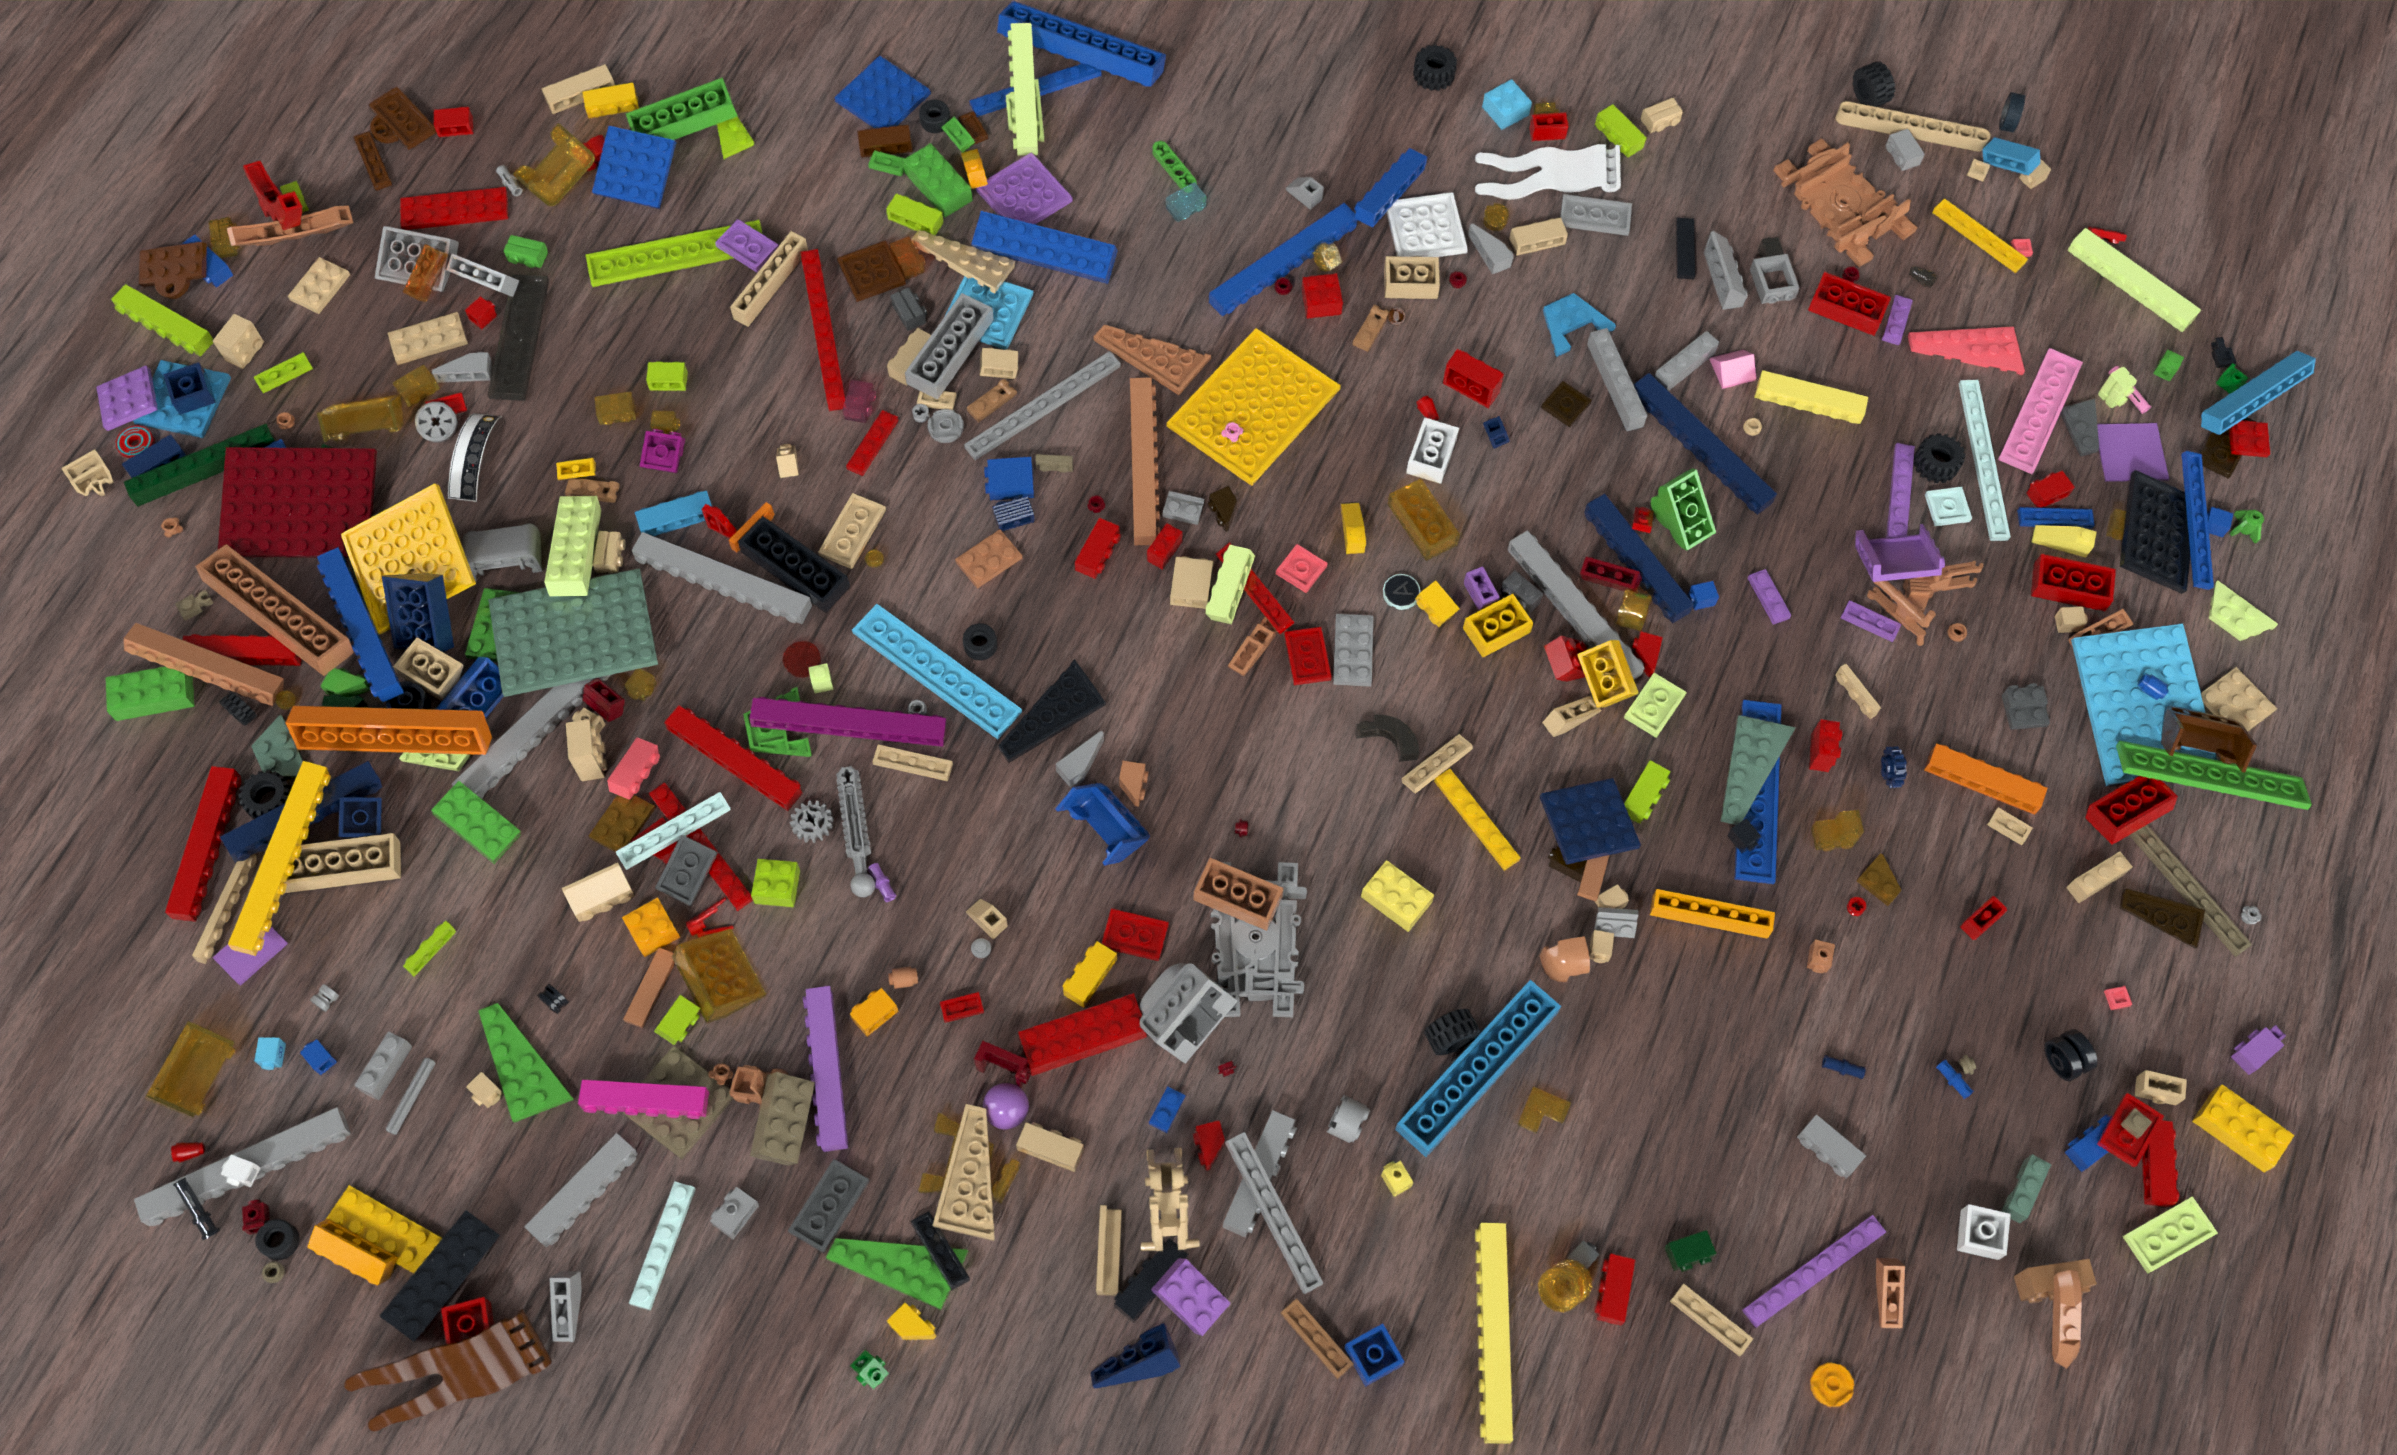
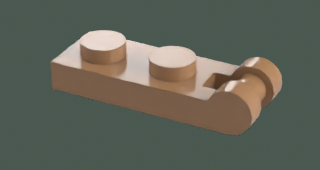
(1371, 328)
(991, 400)
(587, 487)

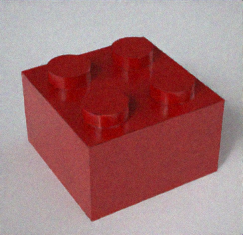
(1321, 296)
(466, 1319)

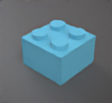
(1506, 104)

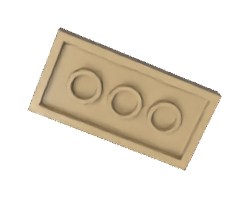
(427, 338)
(852, 531)

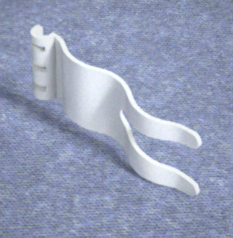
(1560, 171)

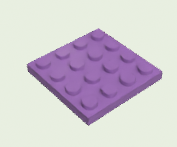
(1025, 191)

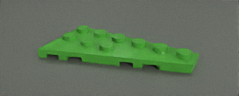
(524, 1076)
(896, 1266)

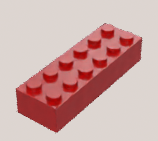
(1082, 1034)

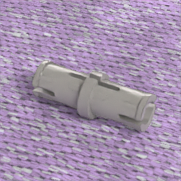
(509, 180)

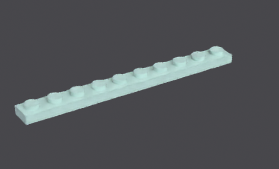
(1984, 460)

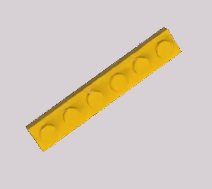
(1980, 235)
(1477, 819)

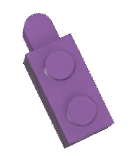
(2258, 1049)

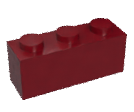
(1610, 575)

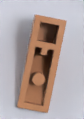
(2114, 623)
(1890, 1291)

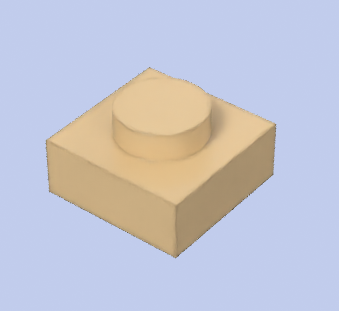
(1978, 170)

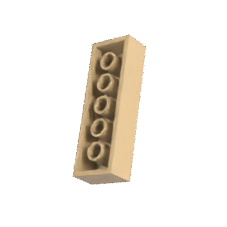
(346, 863)

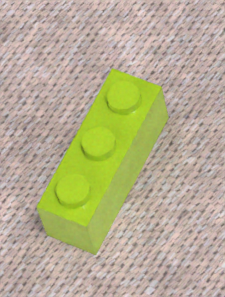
(1620, 131)
(914, 214)
(1646, 791)

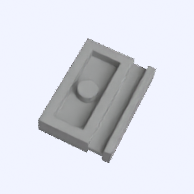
(1183, 507)
(1617, 921)

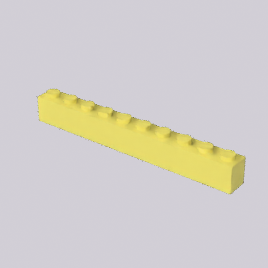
(1494, 1333)

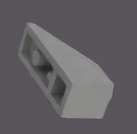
(1491, 249)
(466, 368)
(1077, 764)
(565, 1304)

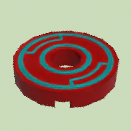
(130, 434)

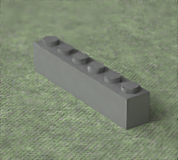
(1617, 379)
(1269, 1150)
(581, 1190)

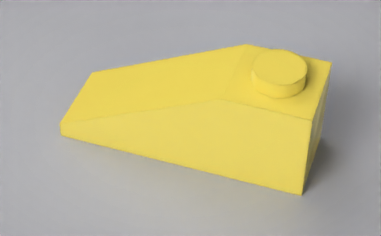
(2065, 538)

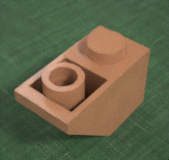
(1132, 779)

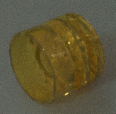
(1554, 1285)

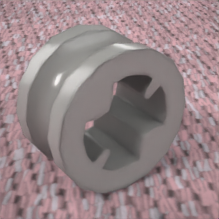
(917, 409)

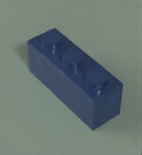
(154, 456)

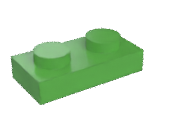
(958, 134)
(887, 163)

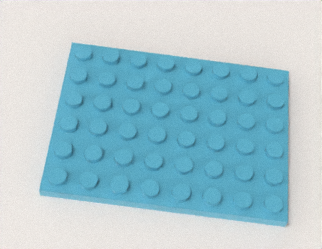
(2117, 708)

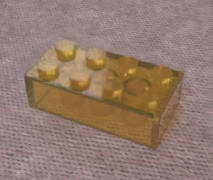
(1423, 519)

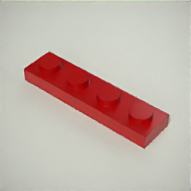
(872, 443)

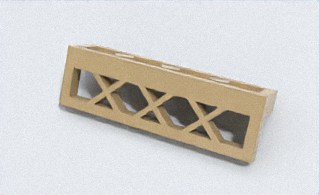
(1108, 1251)

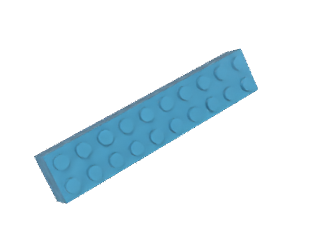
(1477, 1068)

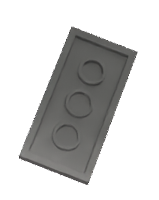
(828, 1206)

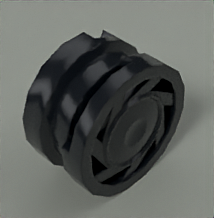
(552, 998)

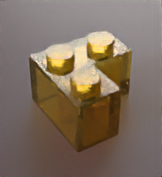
(1838, 832)

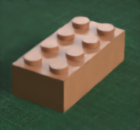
(1238, 894)

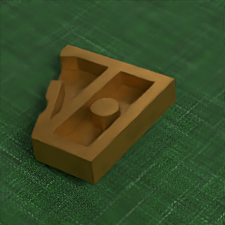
(1880, 880)

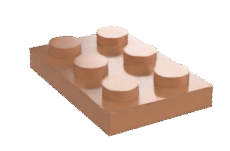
(988, 558)

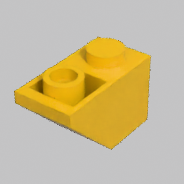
(909, 1324)

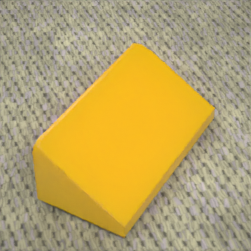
(576, 468)

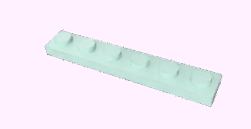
(672, 830)
(662, 1246)

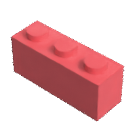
(633, 768)

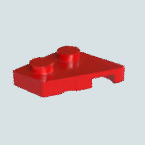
(717, 521)

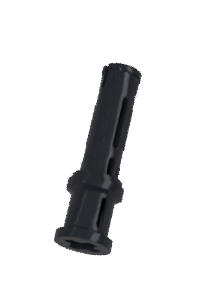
(198, 1220)

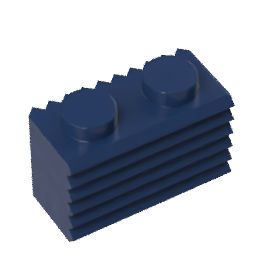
(1013, 513)

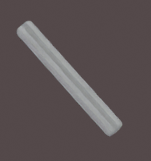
(410, 1096)

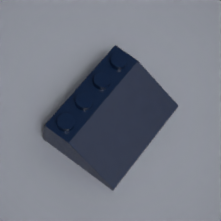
(418, 610)

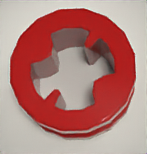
(1860, 902)

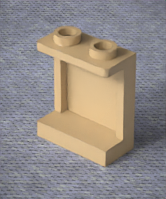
(1191, 582)

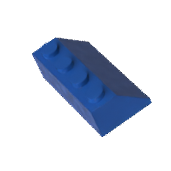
(476, 690)

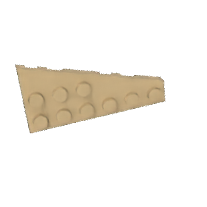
(967, 260)
(967, 1191)

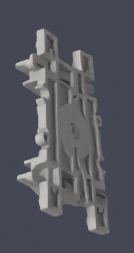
(1268, 955)

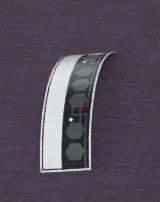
(468, 456)

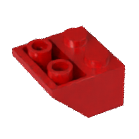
(1564, 658)

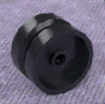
(2070, 1055)

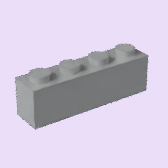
(482, 275)
(1687, 361)

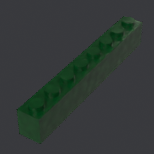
(192, 467)

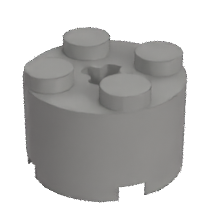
(1347, 1119)

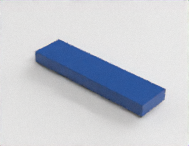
(2055, 517)

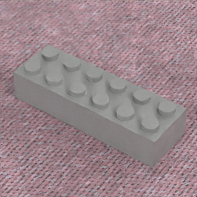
(949, 346)

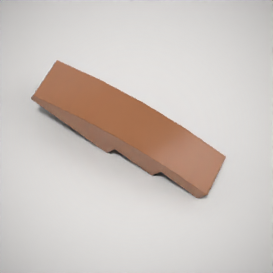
(1253, 647)

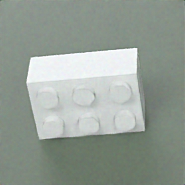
(1432, 450)

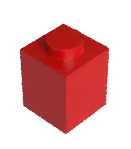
(481, 312)

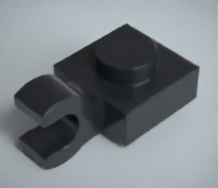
(2222, 356)

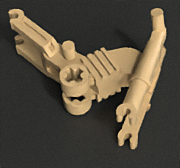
(1166, 1182)

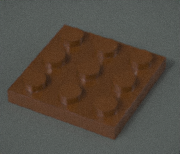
(871, 271)

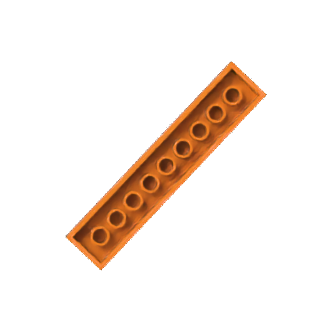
(389, 730)

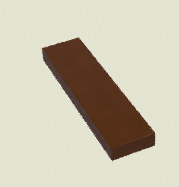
(372, 160)

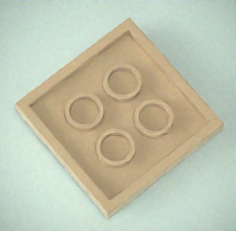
(2237, 699)

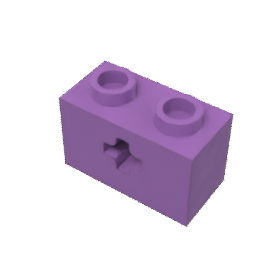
(1480, 588)

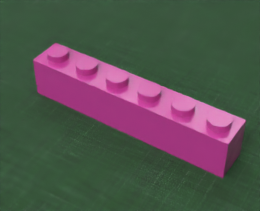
(643, 1098)

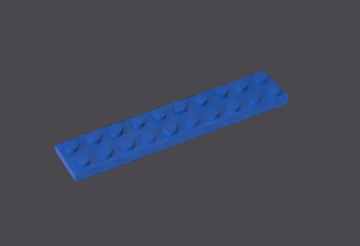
(1763, 814)

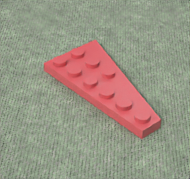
(1977, 347)

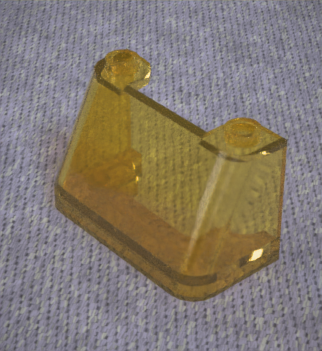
(559, 169)
(190, 1070)

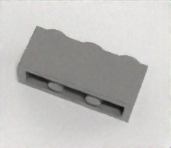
(383, 1066)
(1831, 1147)

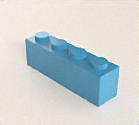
(673, 514)

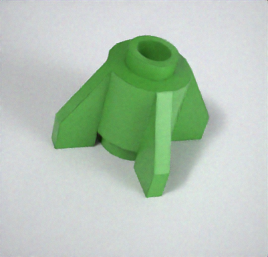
(2249, 523)

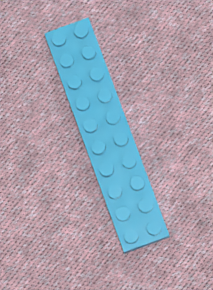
(937, 671)

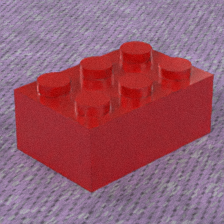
(1473, 378)

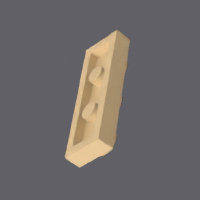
(1857, 691)

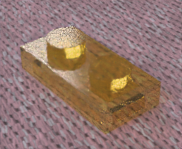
(1009, 1173)

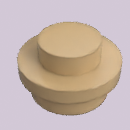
(1752, 426)

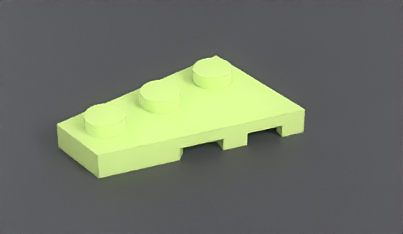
(438, 760)

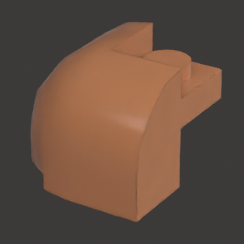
(1566, 959)

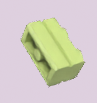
(2117, 388)

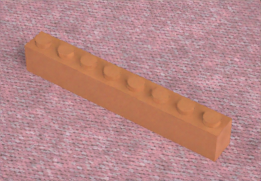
(203, 664)

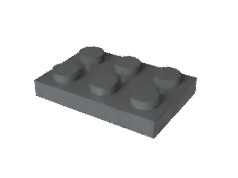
(686, 870)

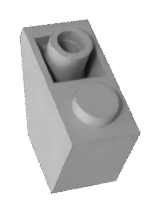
(1306, 191)

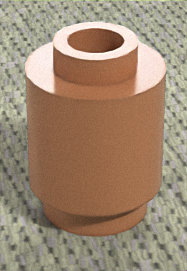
(903, 977)

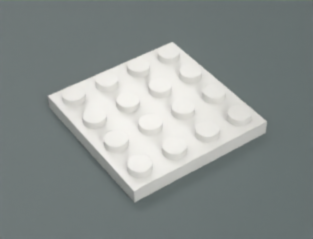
(1427, 226)

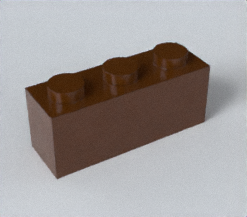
(885, 140)

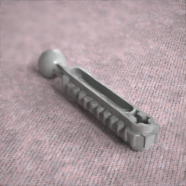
(855, 829)

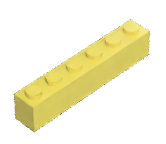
(1811, 397)

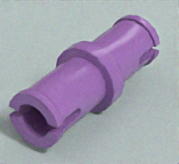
(881, 882)

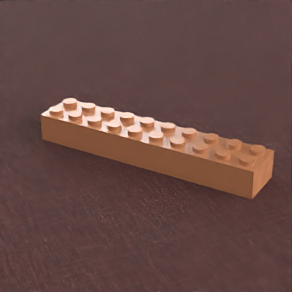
(275, 610)

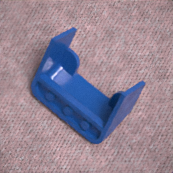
(1108, 818)

